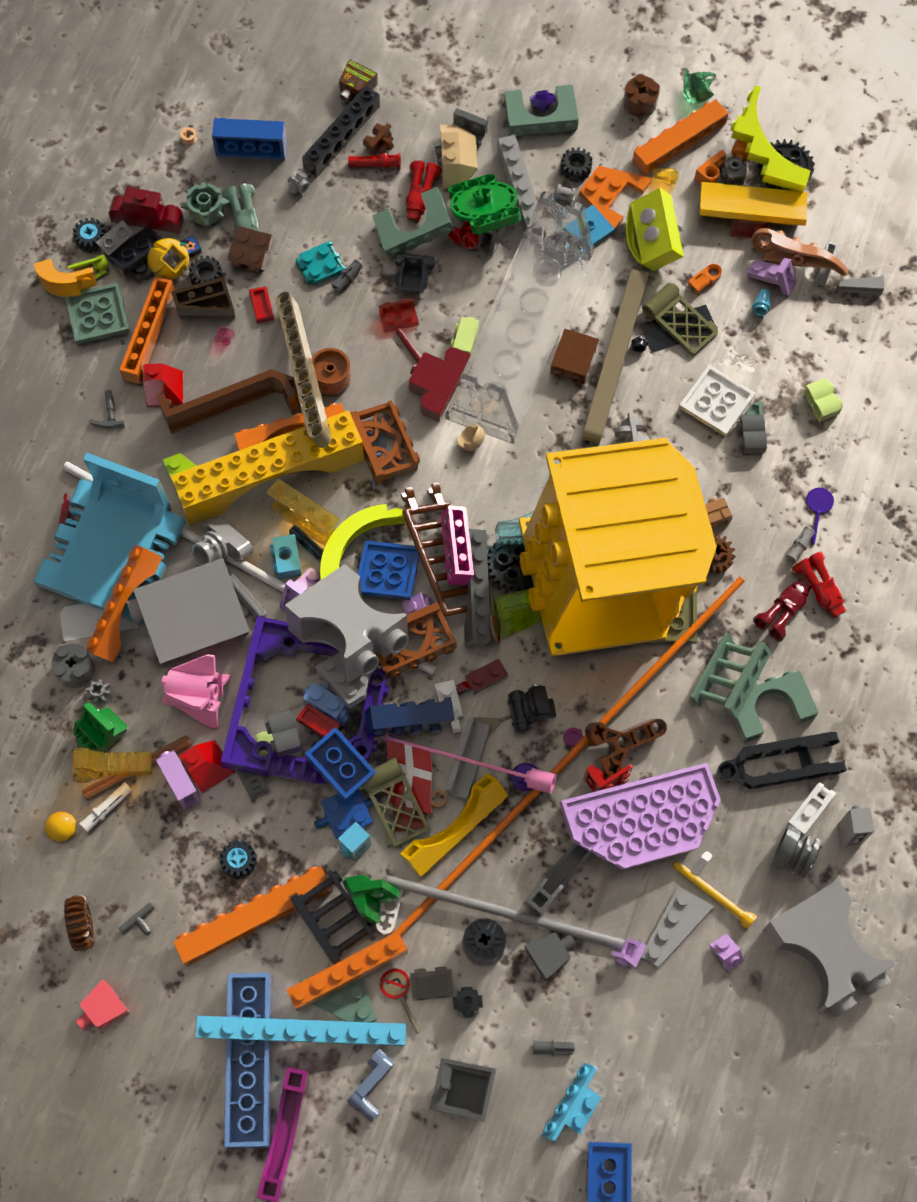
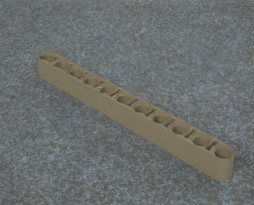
(615, 356)
(303, 370)

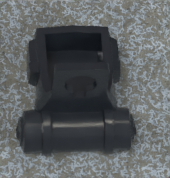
(413, 272)
(530, 707)

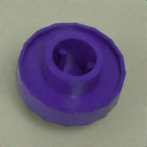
(542, 99)
(518, 782)

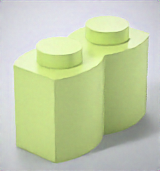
(822, 399)

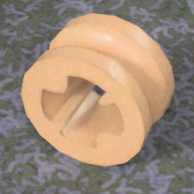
(188, 141)

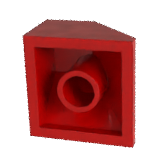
(163, 379)
(204, 765)

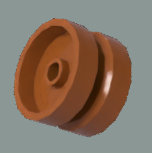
(332, 371)

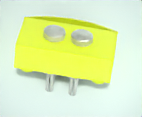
(655, 230)

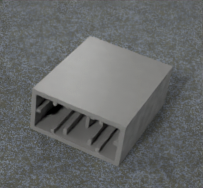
(188, 612)

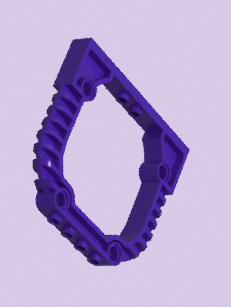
(240, 747)

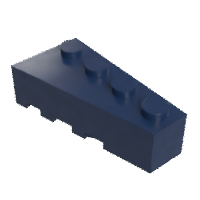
(409, 717)

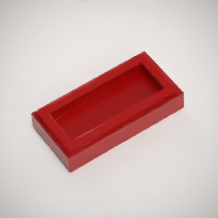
(261, 304)
(316, 721)

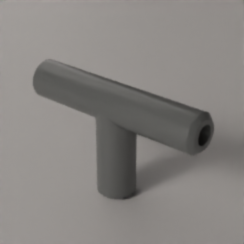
(137, 919)

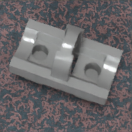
(629, 429)

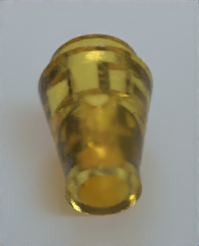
(666, 175)

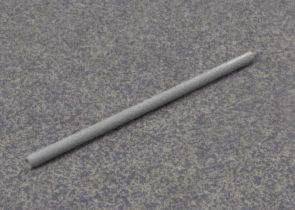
(506, 912)

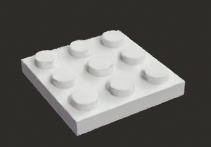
(717, 400)

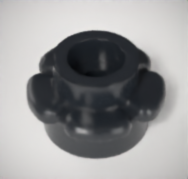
(639, 344)

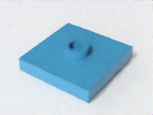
(598, 225)

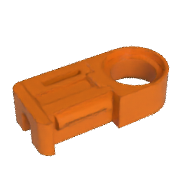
(703, 278)

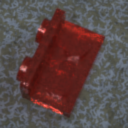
(746, 228)
(398, 315)

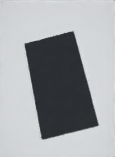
(660, 339)

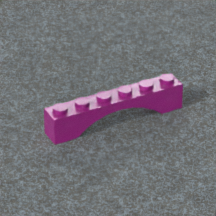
(284, 1134)

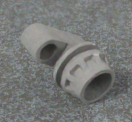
(219, 542)

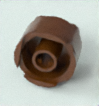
(641, 95)

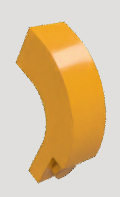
(63, 283)

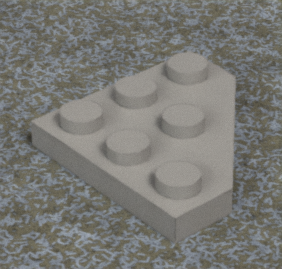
(334, 674)

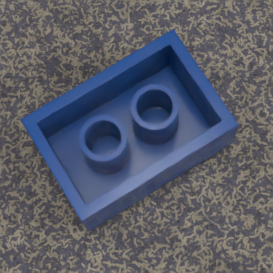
(339, 764)

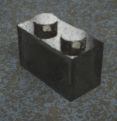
(431, 984)

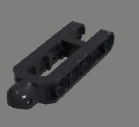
(734, 769)

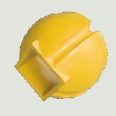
(159, 266)

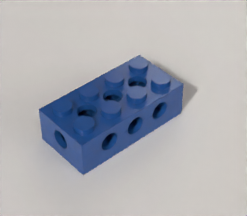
(596, 1174)

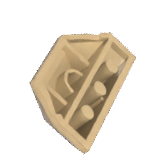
(457, 154)

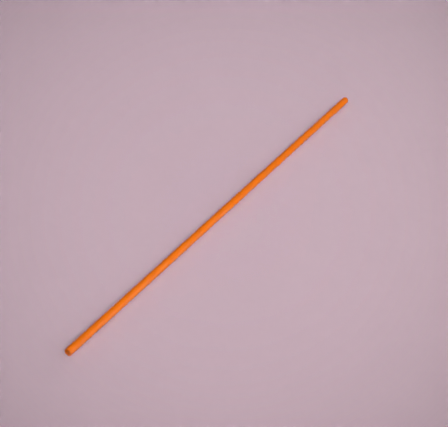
(572, 753)

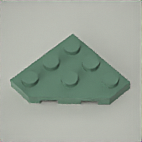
(349, 1003)

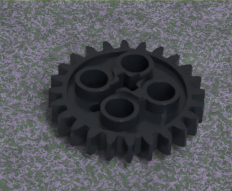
(789, 150)
(511, 567)

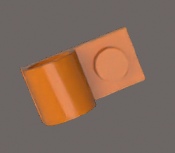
(710, 169)

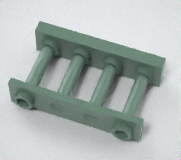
(743, 686)

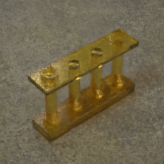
(302, 511)

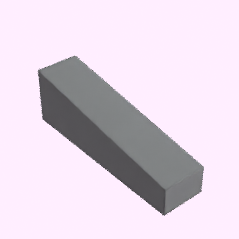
(823, 273)
(868, 285)

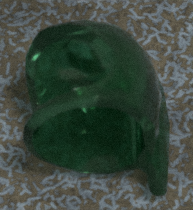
(697, 87)

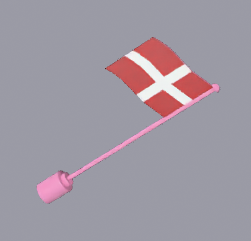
(417, 768)

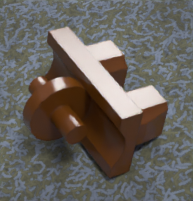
(382, 140)

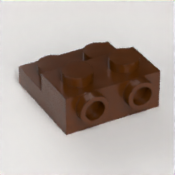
(250, 249)

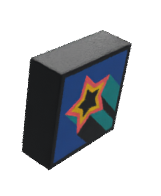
(191, 245)

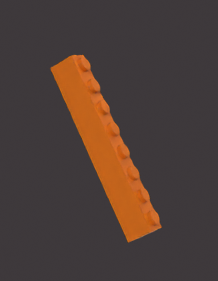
(247, 918)

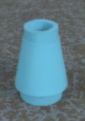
(762, 303)

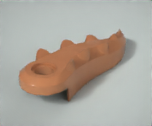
(799, 253)

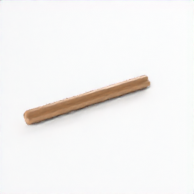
(108, 782)

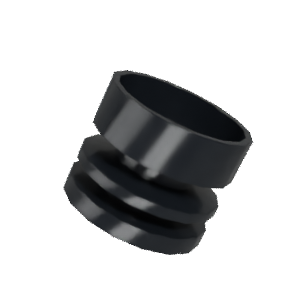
(481, 954)

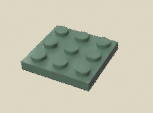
(97, 313)

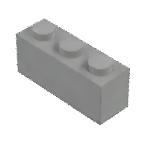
(856, 826)

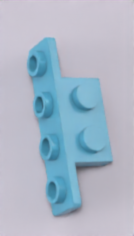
(575, 1106)

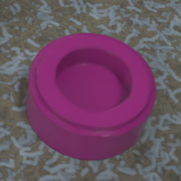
(572, 737)

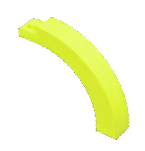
(353, 527)

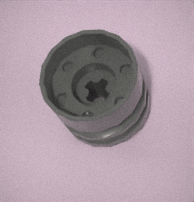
(796, 852)

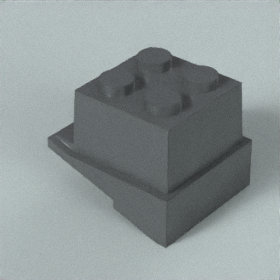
(463, 1089)

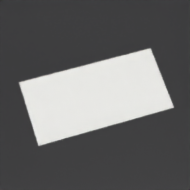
(81, 619)

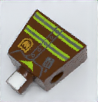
(354, 80)

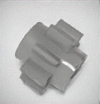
(298, 182)
(98, 686)

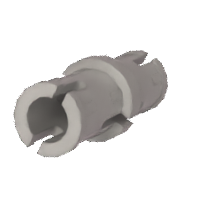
(800, 544)

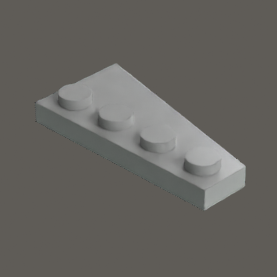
(677, 922)

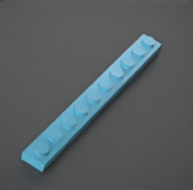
(300, 1031)

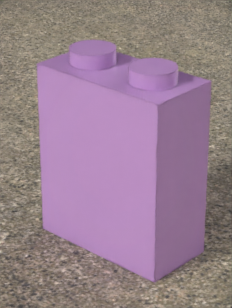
(178, 779)

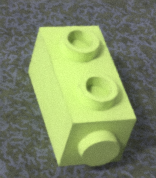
(466, 334)

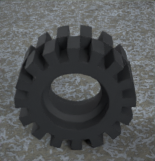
(576, 155)
(204, 263)

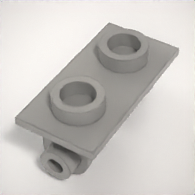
(114, 238)

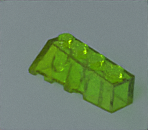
(514, 612)

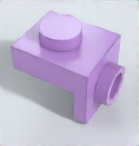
(416, 603)
(727, 952)
(630, 953)

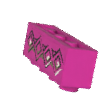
(457, 545)

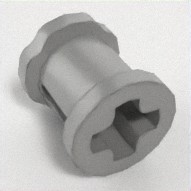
(565, 193)

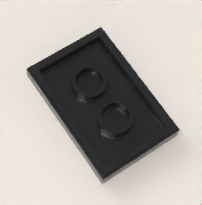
(134, 250)

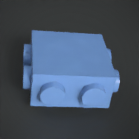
(326, 702)

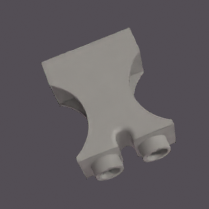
(337, 616)
(822, 936)

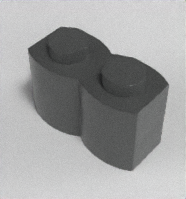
(753, 434)
(284, 733)

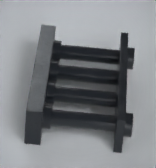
(323, 935)

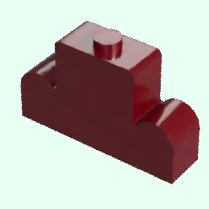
(146, 209)
(437, 380)

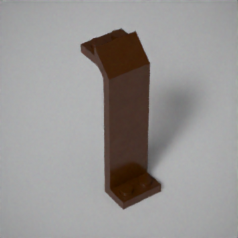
(230, 398)

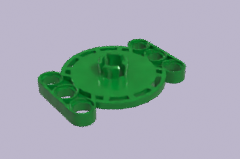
(484, 203)

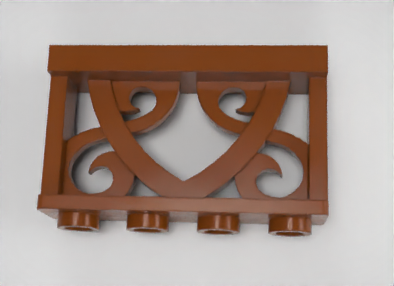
(376, 463)
(425, 617)

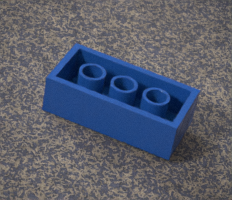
(249, 138)

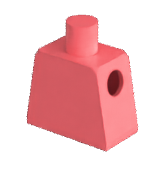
(101, 1007)

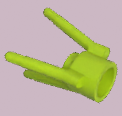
(98, 264)

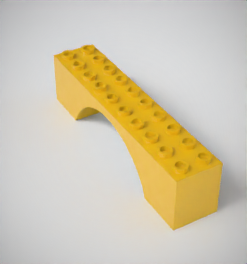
(215, 485)

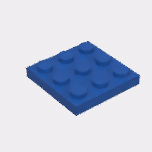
(388, 570)

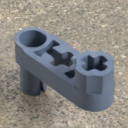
(358, 1100)

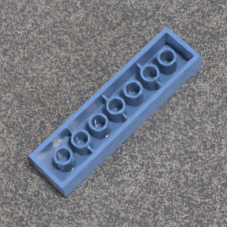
(248, 1065)

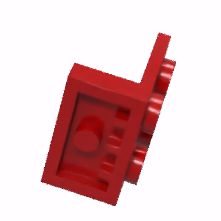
(595, 781)

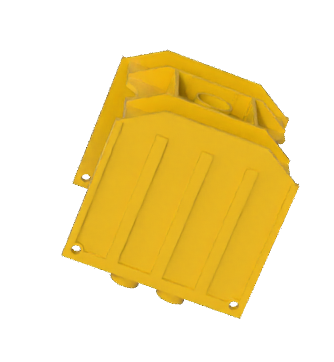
(615, 544)

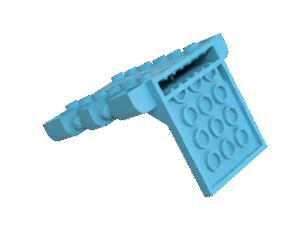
(117, 513)

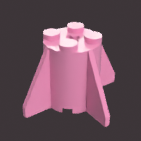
(195, 689)

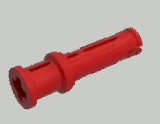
(375, 161)

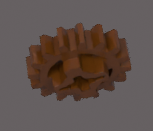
(722, 552)

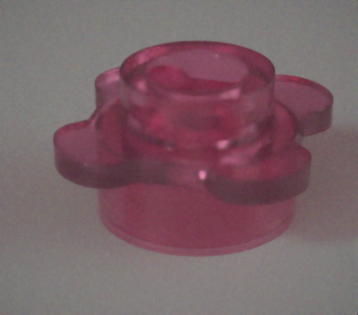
(224, 331)

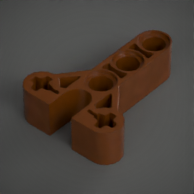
(616, 753)

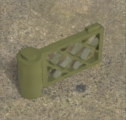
(666, 300)
(387, 776)

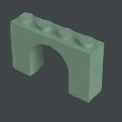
(522, 122)
(436, 224)
(790, 688)

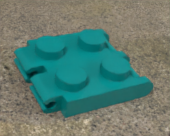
(319, 264)

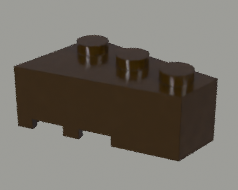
(204, 299)

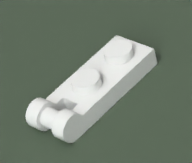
(811, 808)

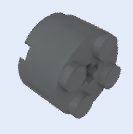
(68, 656)

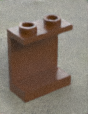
(574, 356)

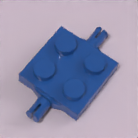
(342, 815)

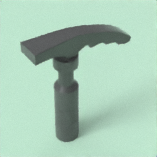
(111, 423)

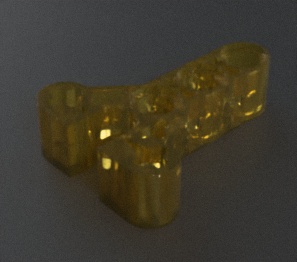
(92, 765)

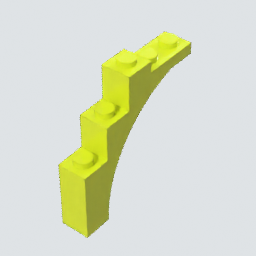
(775, 168)

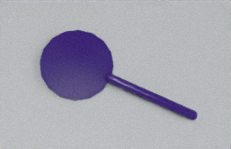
(819, 501)

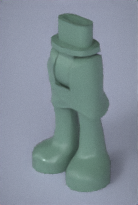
(243, 218)

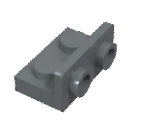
(471, 123)

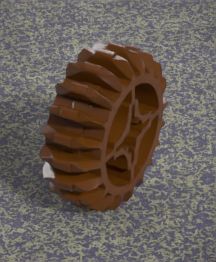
(79, 923)

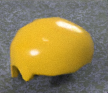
(60, 826)

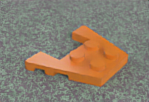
(606, 186)

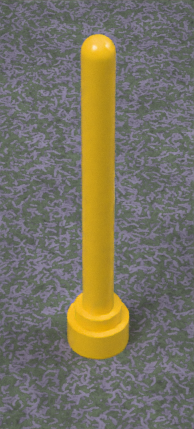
(744, 917)

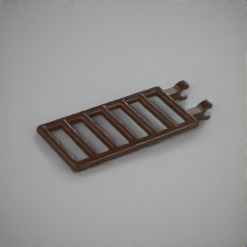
(412, 509)

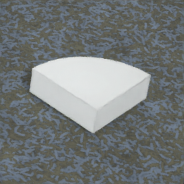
(701, 863)

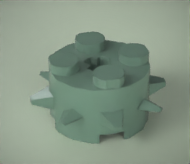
(204, 204)

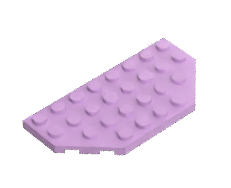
(644, 817)

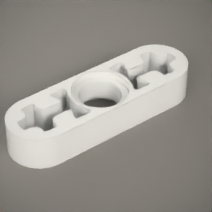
(392, 921)

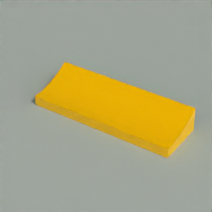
(753, 203)

